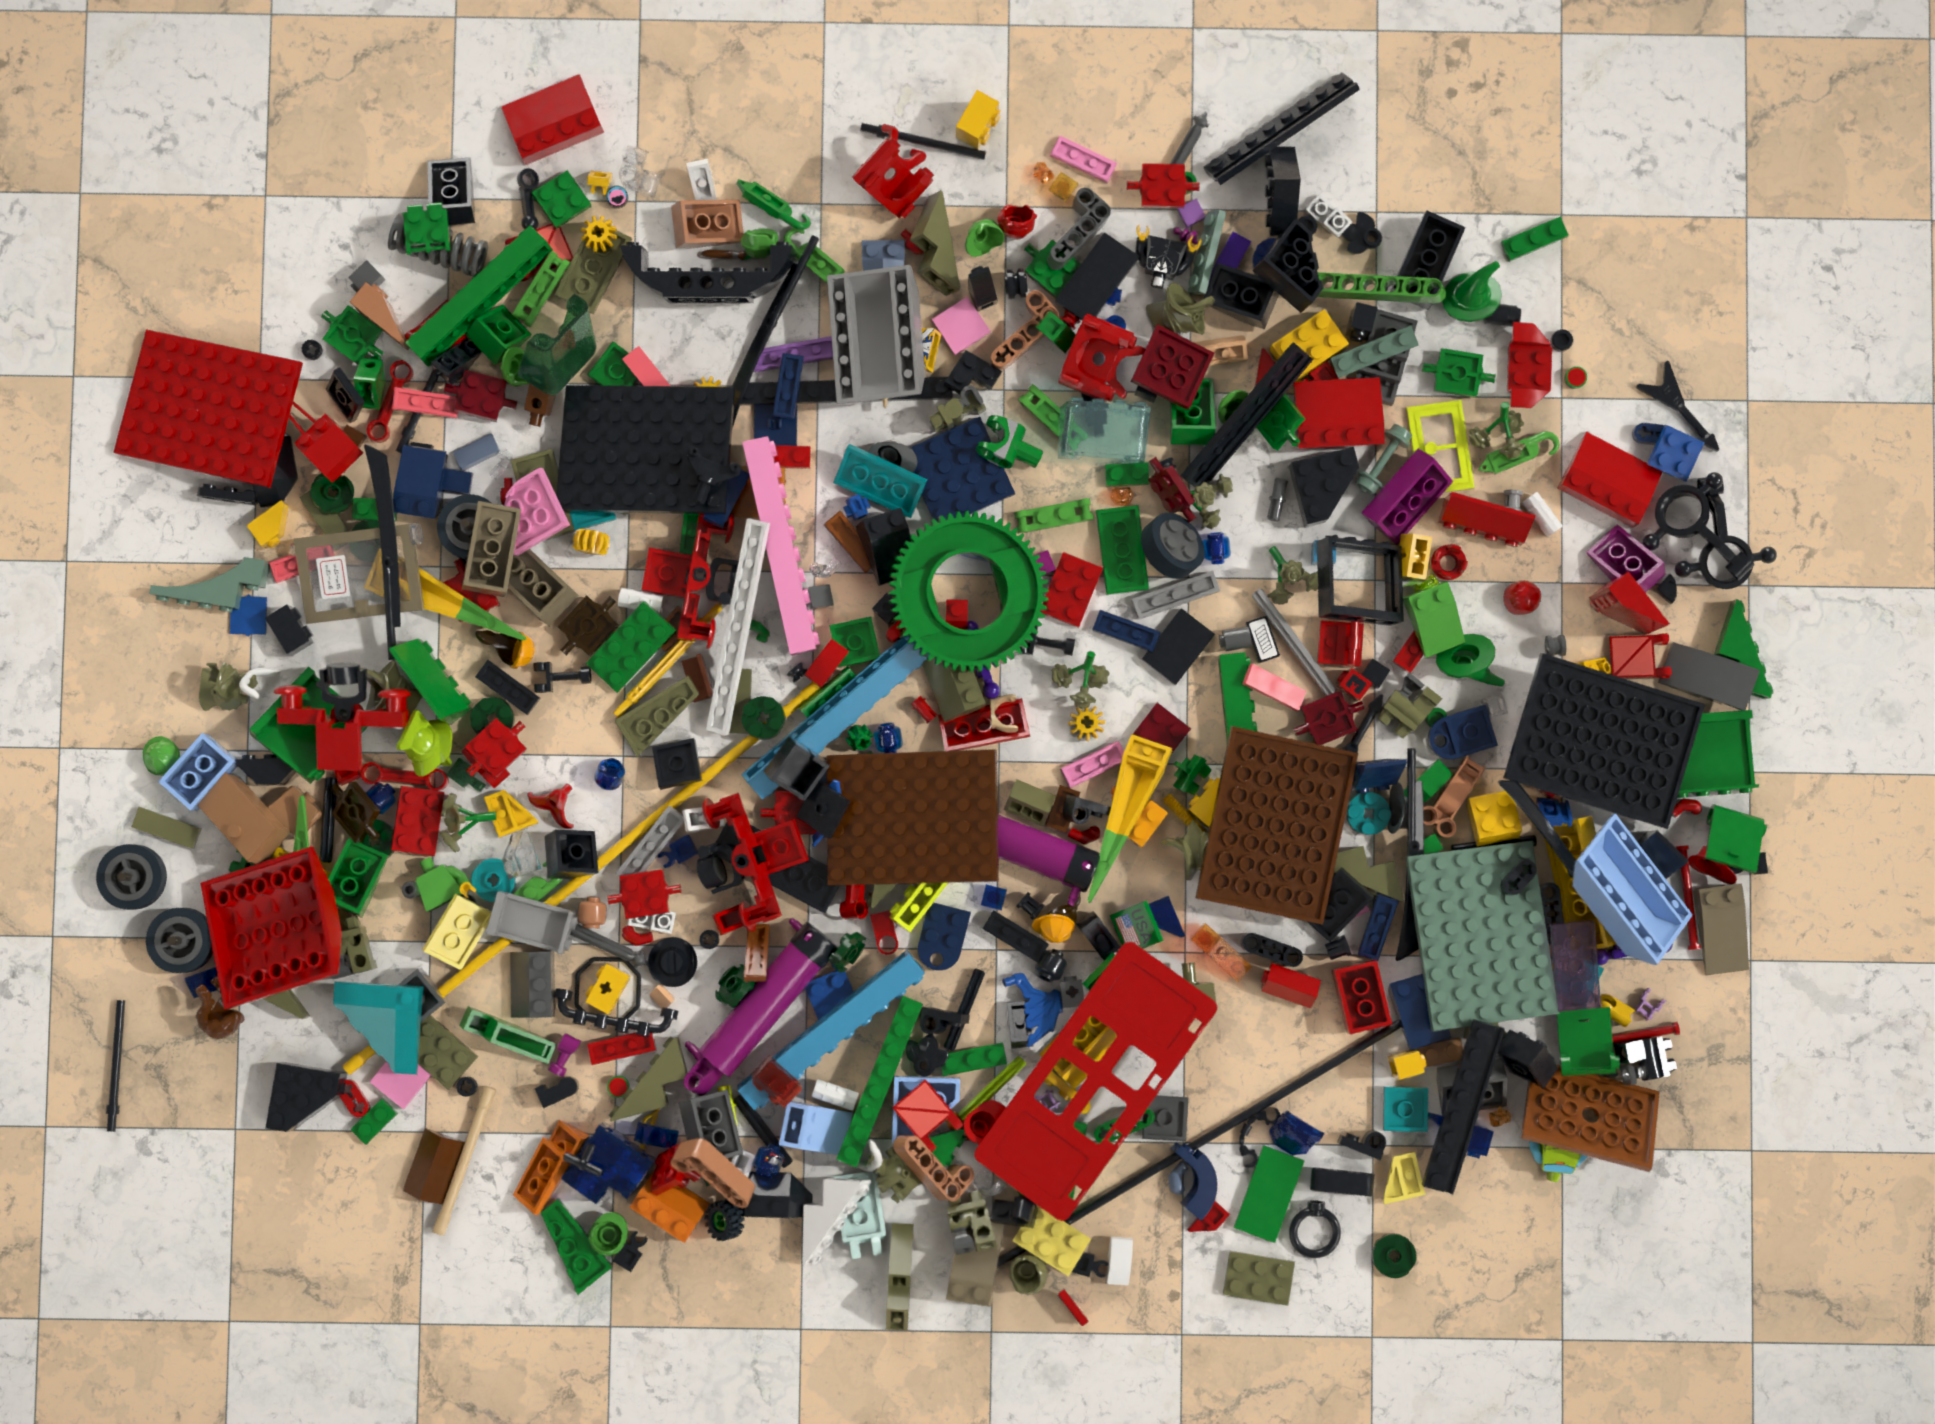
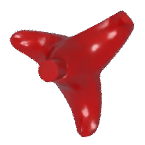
(555, 803)

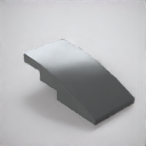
(1391, 368)
(1710, 676)

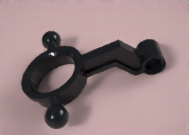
(1717, 509)
(1737, 564)

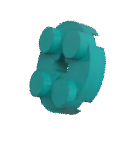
(1370, 801)
(484, 871)

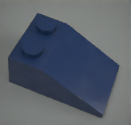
(419, 482)
(1377, 774)
(1412, 1012)

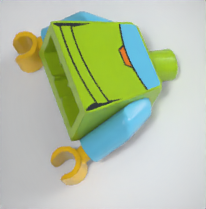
(1555, 1160)

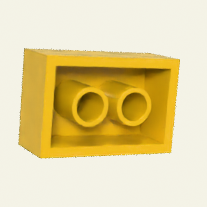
(1317, 338)

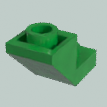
(1056, 331)
(1433, 779)

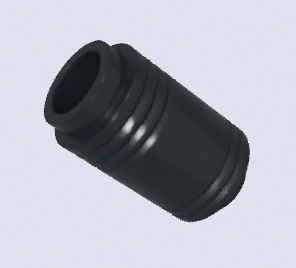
(1504, 315)

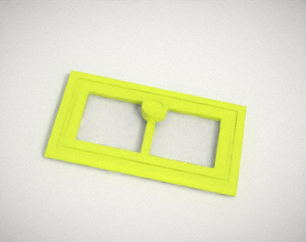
(1442, 434)

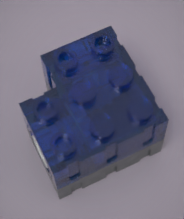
(622, 1162)

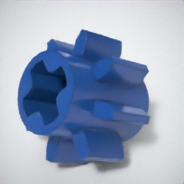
(856, 507)

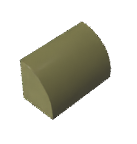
(1029, 802)

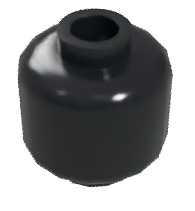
(1051, 965)

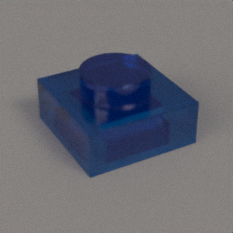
(993, 897)

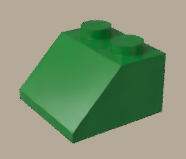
(497, 333)

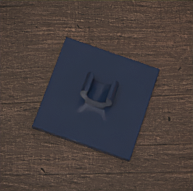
(779, 430)

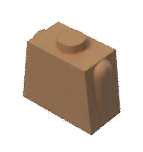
(286, 808)

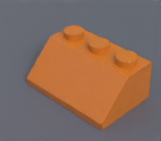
(673, 1211)

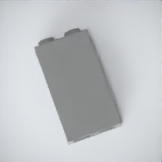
(532, 922)

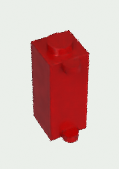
(1290, 985)

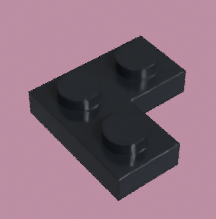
(972, 368)

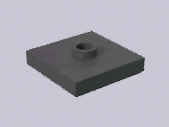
(1170, 1119)

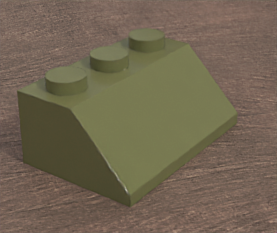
(954, 691)

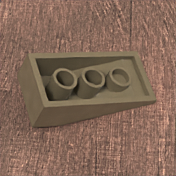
(491, 549)
(539, 587)
(1722, 928)
(975, 1272)

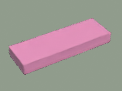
(1083, 159)
(1093, 764)

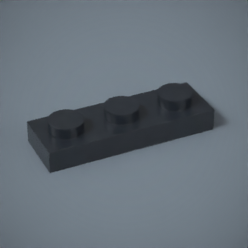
(507, 687)
(1015, 936)

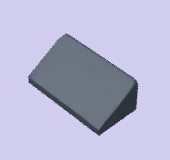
(477, 452)

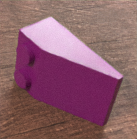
(1622, 553)

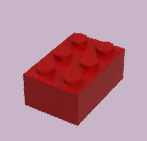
(1361, 997)

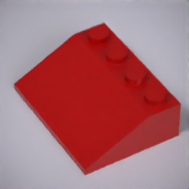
(552, 119)
(1340, 412)
(1610, 480)
(1628, 604)

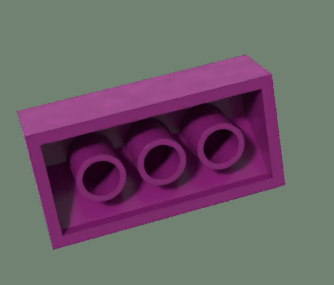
(1407, 496)

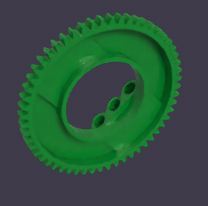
(1015, 578)

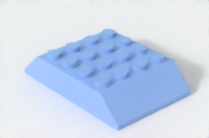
(1629, 894)

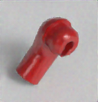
(1690, 805)
(1085, 837)
(634, 938)

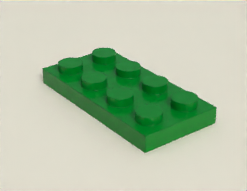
(631, 646)

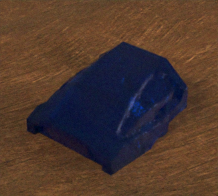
(1294, 1134)

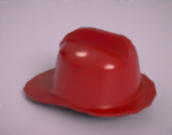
(1714, 869)
(981, 1120)

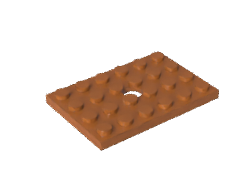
(1624, 1114)

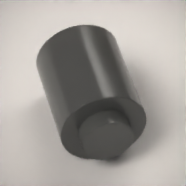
(1235, 638)

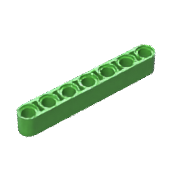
(1381, 284)

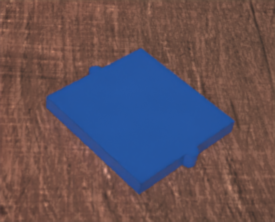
(249, 617)

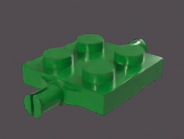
(1050, 280)
(352, 334)
(1458, 373)
(1281, 423)

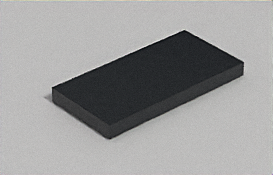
(1097, 278)

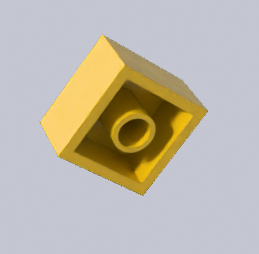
(978, 119)
(1493, 818)

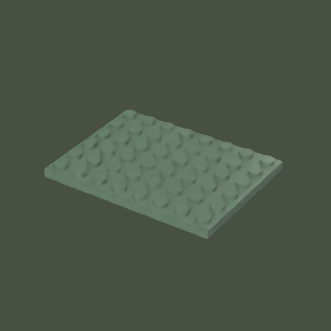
(1477, 946)

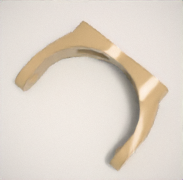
(995, 723)

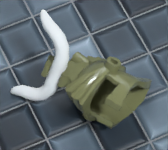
(226, 686)
(890, 1172)

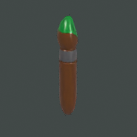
(724, 254)

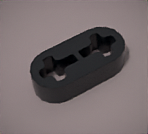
(1522, 880)

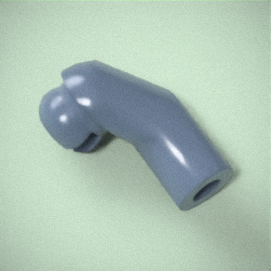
(1175, 1179)

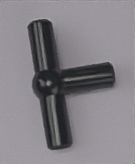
(583, 1163)

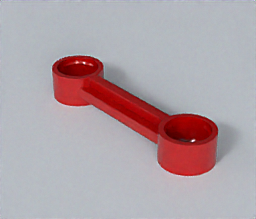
(386, 409)
(403, 776)

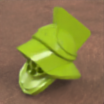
(426, 743)

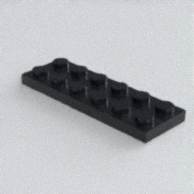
(802, 881)

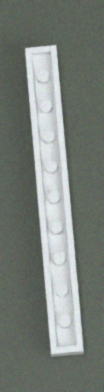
(738, 626)

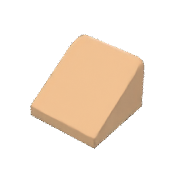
(662, 996)

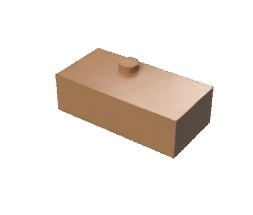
(243, 818)

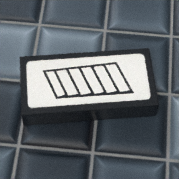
(1262, 639)

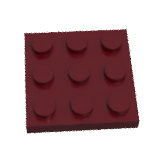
(1172, 367)

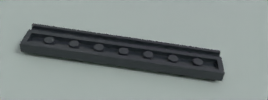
(1281, 128)
(1247, 416)
(1463, 1106)

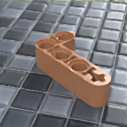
(1021, 334)
(911, 1149)
(715, 1169)

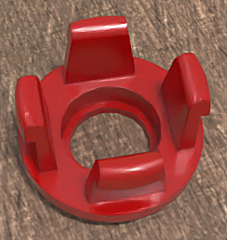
(1459, 557)

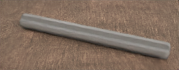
(1293, 642)

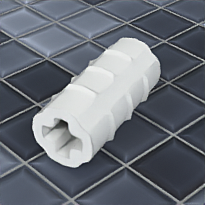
(1544, 516)
(633, 598)
(835, 1094)

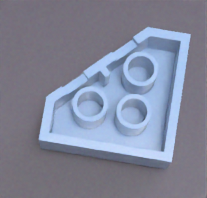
(946, 1087)

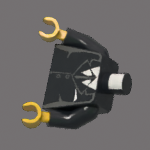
(1163, 256)

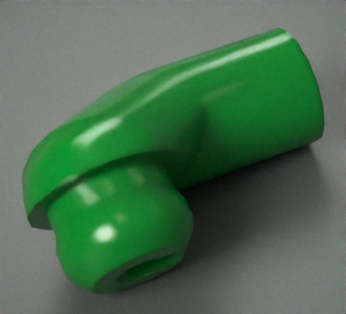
(763, 632)

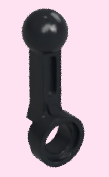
(526, 197)

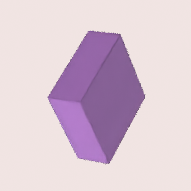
(1191, 213)

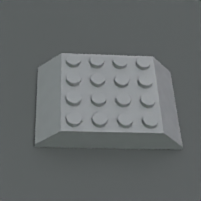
(876, 334)

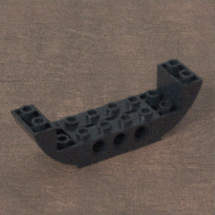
(746, 286)

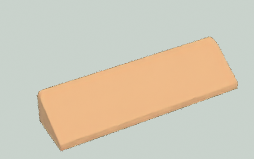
(1226, 349)

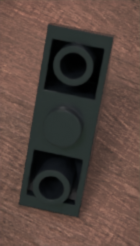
(456, 360)
(265, 771)

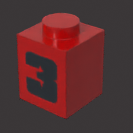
(1353, 684)

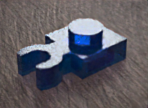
(681, 850)

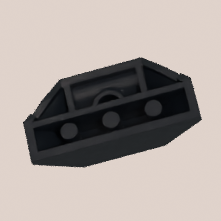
(283, 479)
(777, 1197)

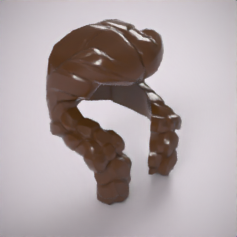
(216, 1022)

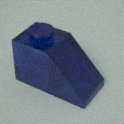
(1166, 916)

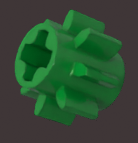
(859, 737)

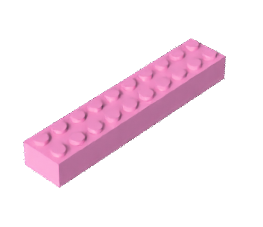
(779, 545)

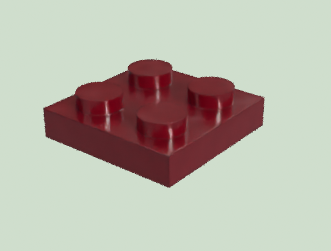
(1162, 728)

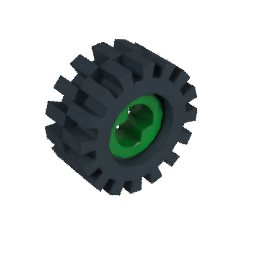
(724, 1220)

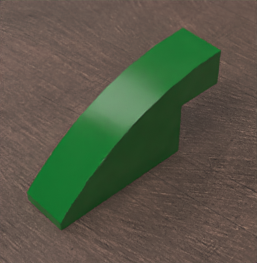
(507, 1035)

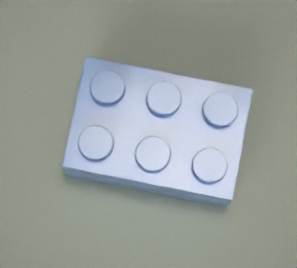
(198, 771)

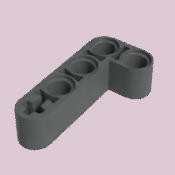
(1076, 233)

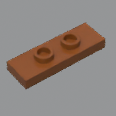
(849, 539)
(757, 953)

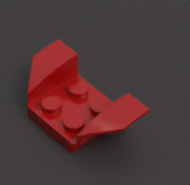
(1528, 365)

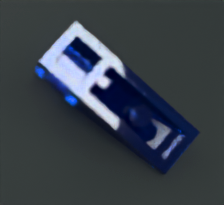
(1479, 1141)

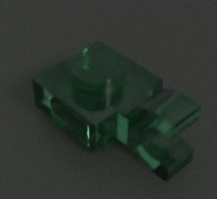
(461, 777)

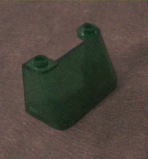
(554, 362)

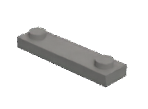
(1175, 595)
(652, 842)

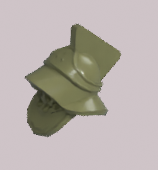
(1179, 311)
(386, 679)
(1193, 846)

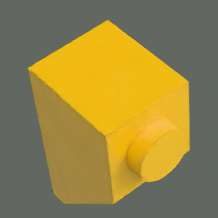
(270, 525)

